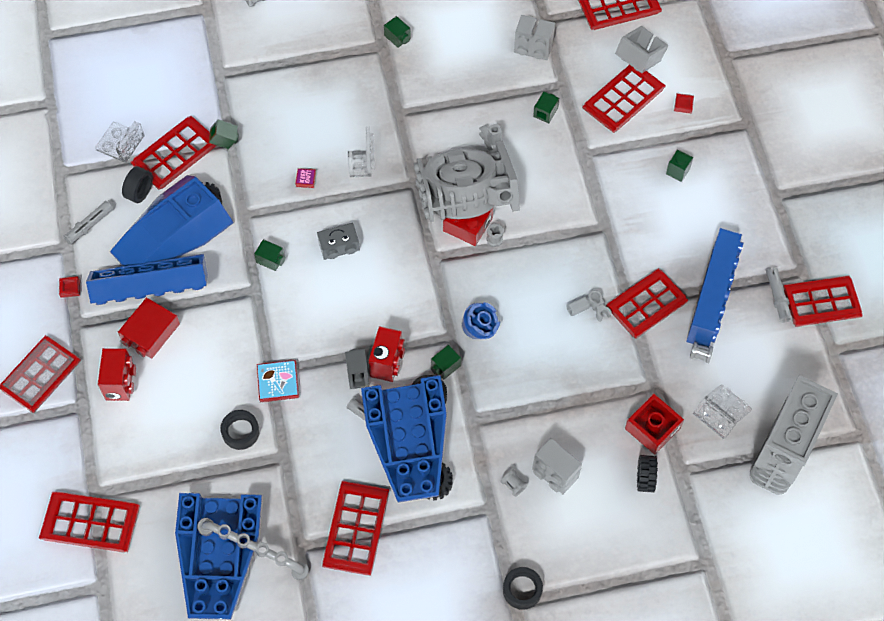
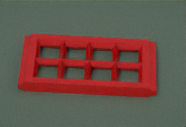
(595, 24)
(607, 121)
(200, 131)
(52, 515)
(347, 564)

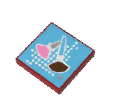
(277, 381)

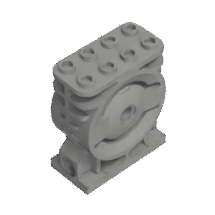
(466, 183)
(792, 436)

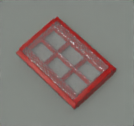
(823, 301)
(647, 303)
(39, 374)

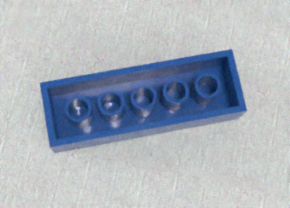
(147, 279)
(715, 288)

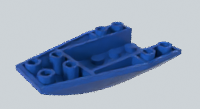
(173, 224)
(408, 435)
(209, 565)

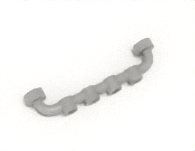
(207, 527)

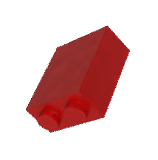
(148, 328)

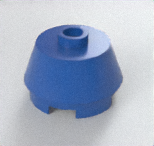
(480, 321)

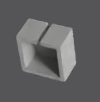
(534, 45)
(634, 49)
(556, 466)

